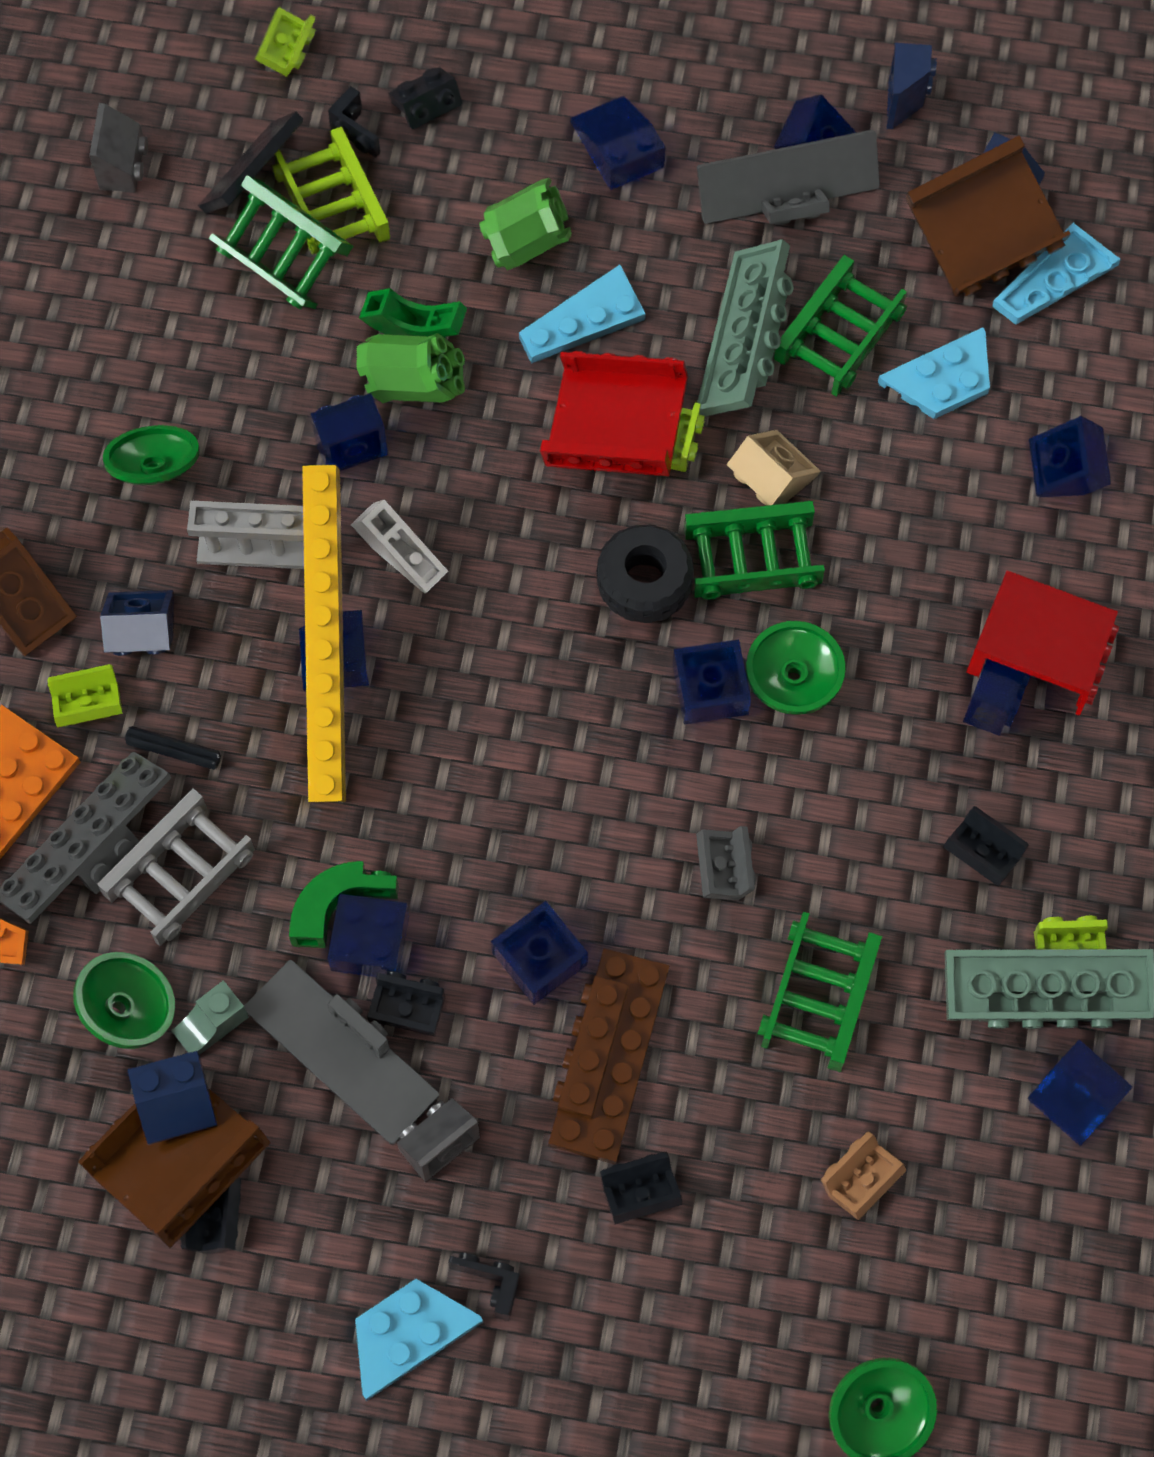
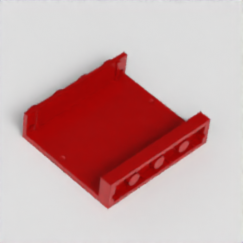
(616, 413)
(1047, 636)

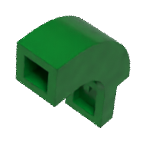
(321, 896)

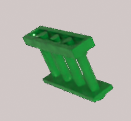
(306, 229)
(826, 300)
(765, 521)
(853, 984)

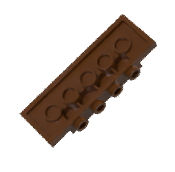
(607, 1055)

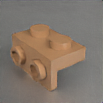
(862, 1176)

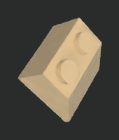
(772, 467)

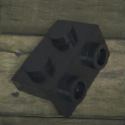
(426, 97)
(986, 846)
(407, 1003)
(640, 1187)
(217, 1227)

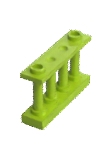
(350, 173)

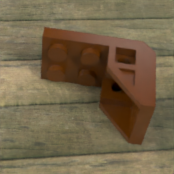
(28, 600)

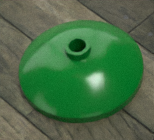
(151, 454)
(800, 650)
(132, 987)
(900, 1420)

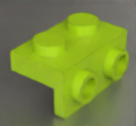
(284, 41)
(685, 447)
(85, 695)
(1079, 934)

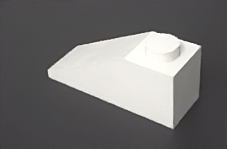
(399, 545)

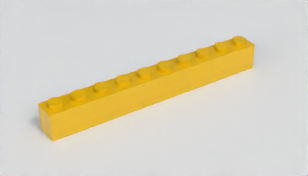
(324, 634)

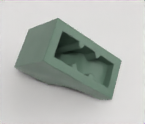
(210, 1019)

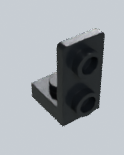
(345, 113)
(502, 1296)

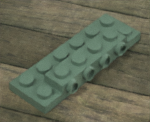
(746, 328)
(1050, 986)

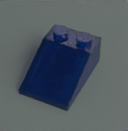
(620, 141)

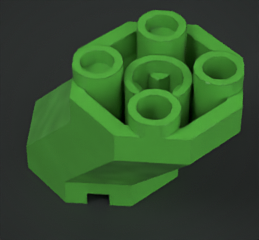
(525, 224)
(411, 368)

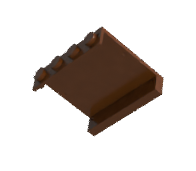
(986, 218)
(177, 1178)

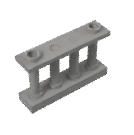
(248, 534)
(168, 836)

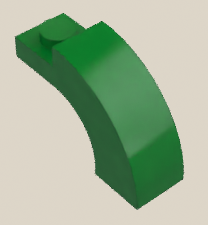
(398, 316)

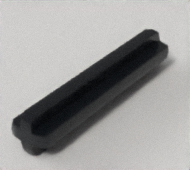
(173, 747)

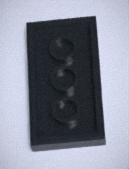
(251, 162)

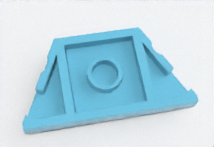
(944, 376)
(406, 1333)

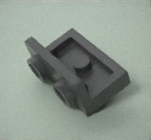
(726, 863)

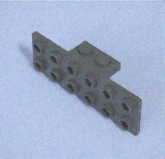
(789, 180)
(88, 840)
(342, 1050)

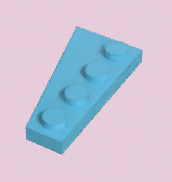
(1055, 276)
(589, 314)

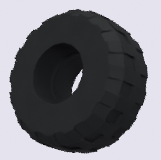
(648, 546)

